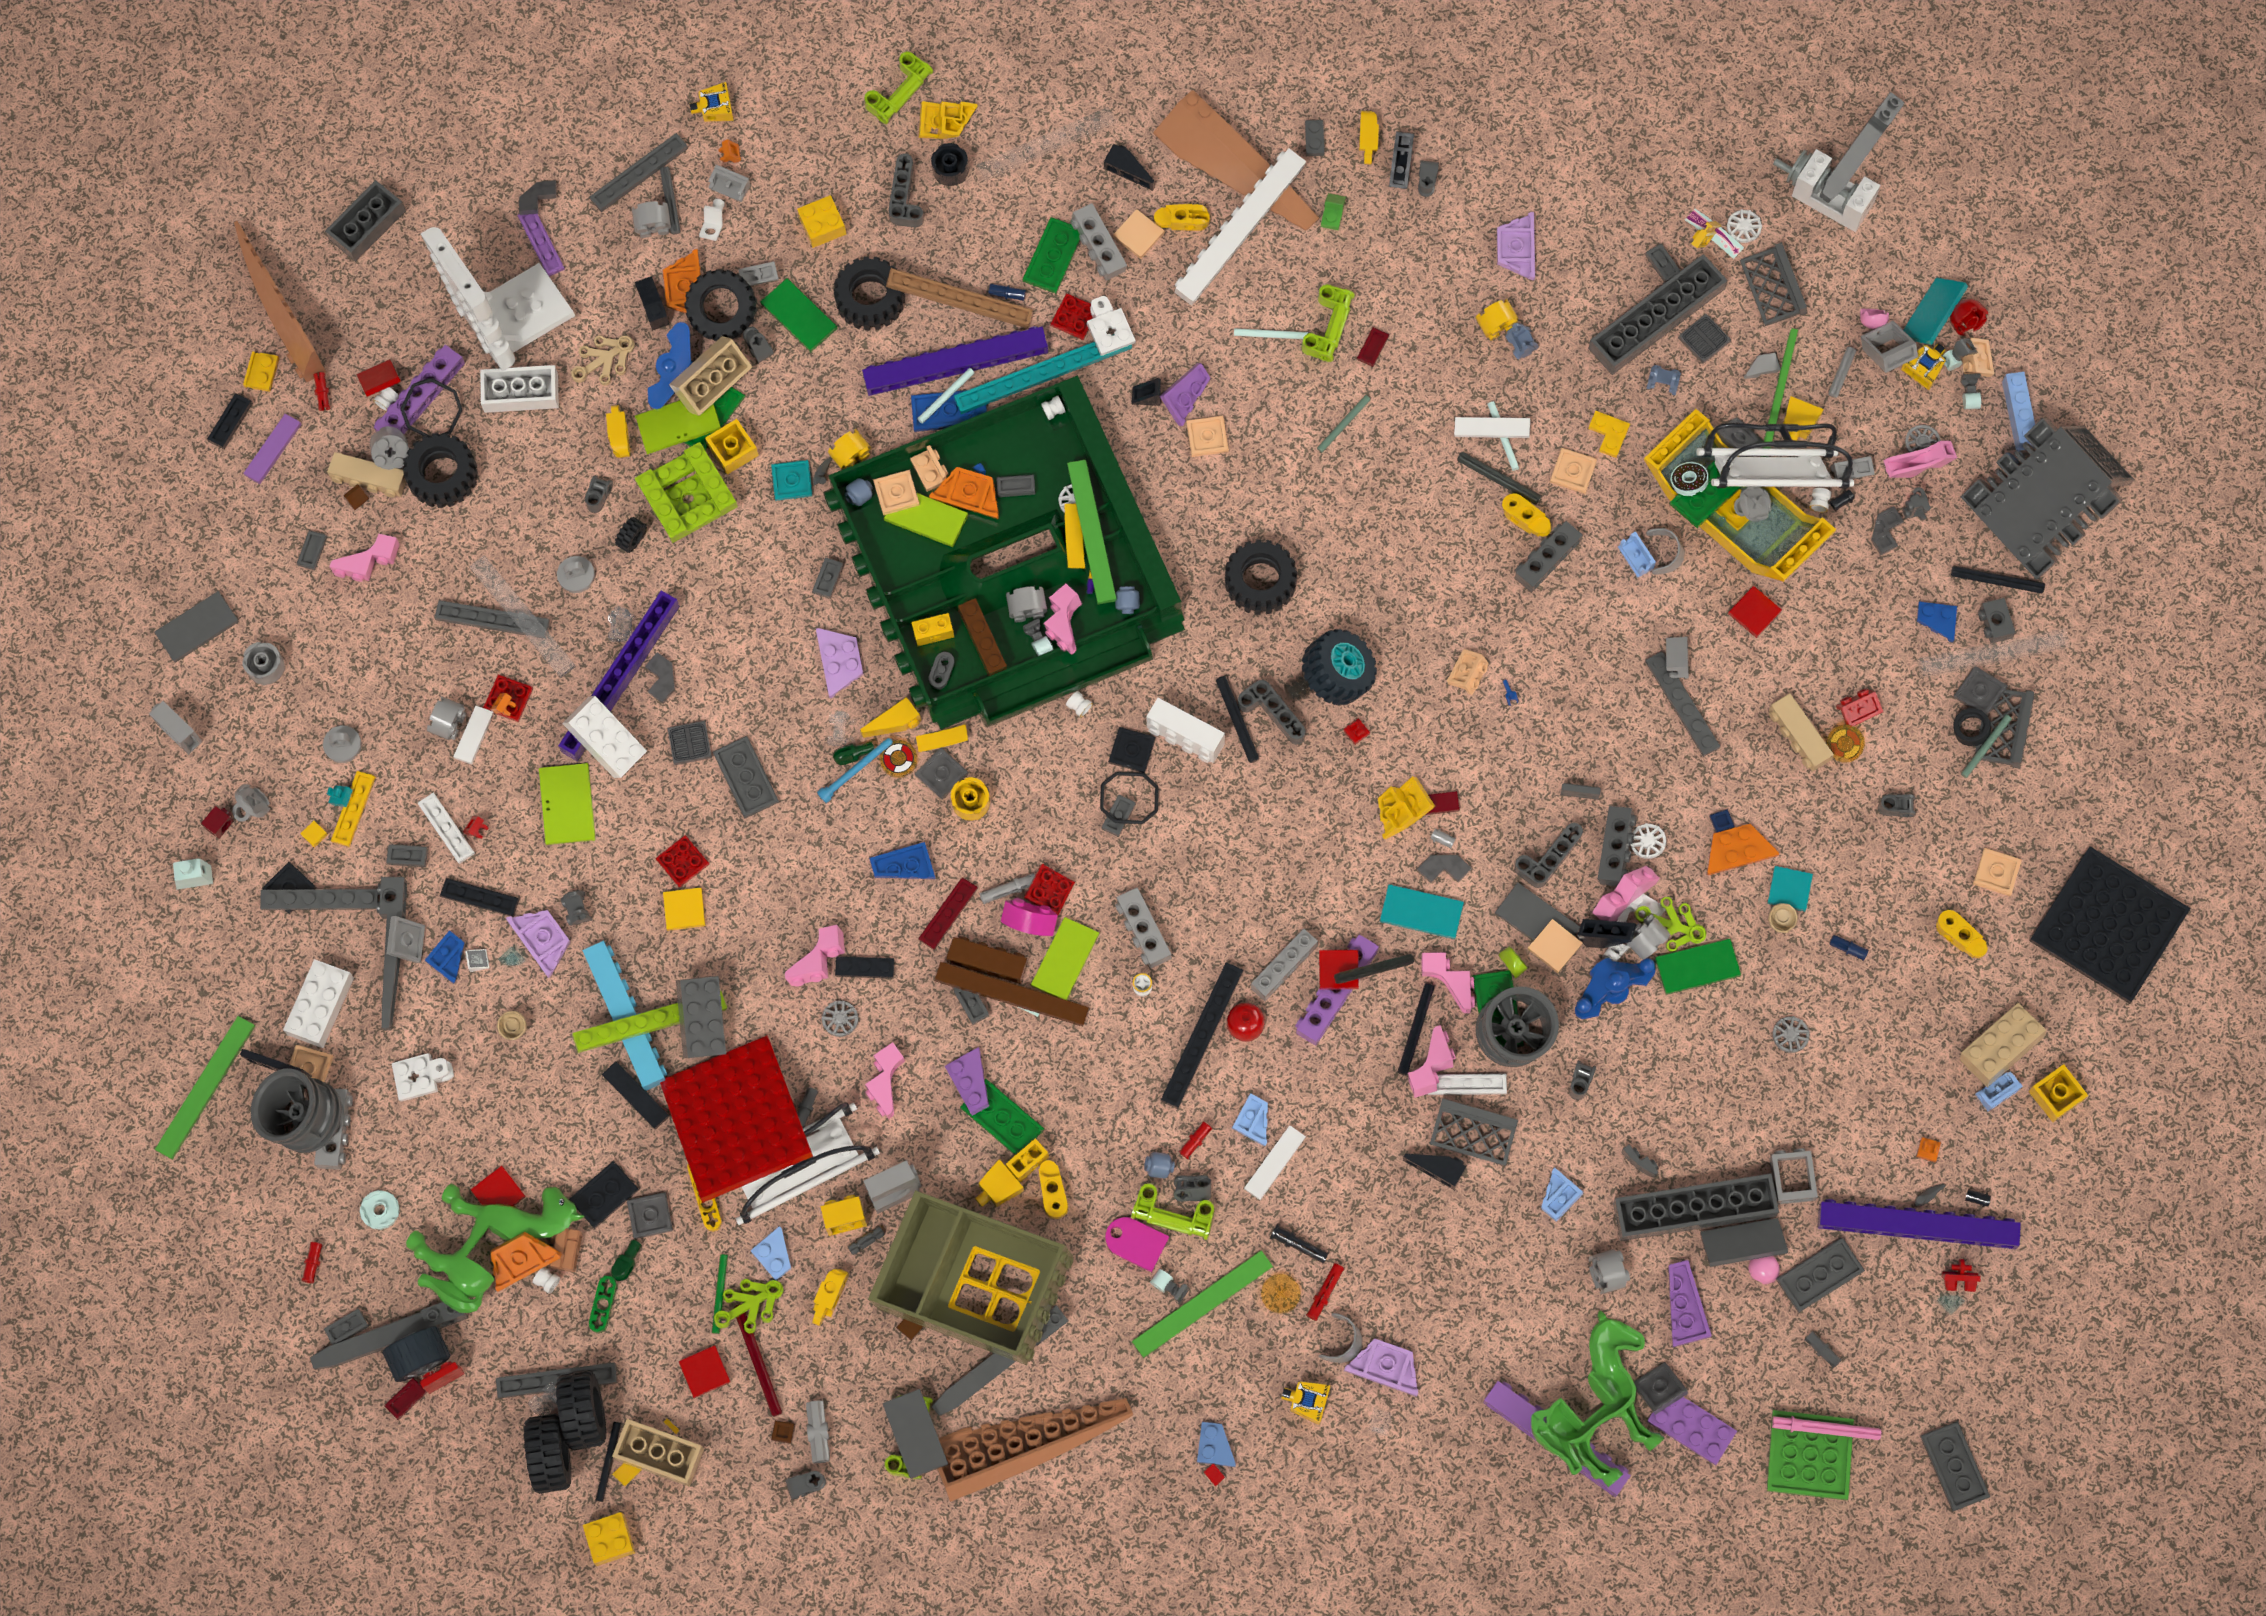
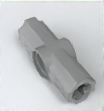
(817, 1432)

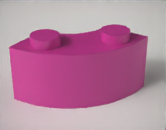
(1029, 917)

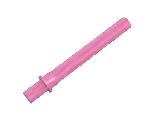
(1826, 1428)

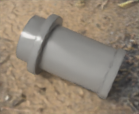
(1442, 838)

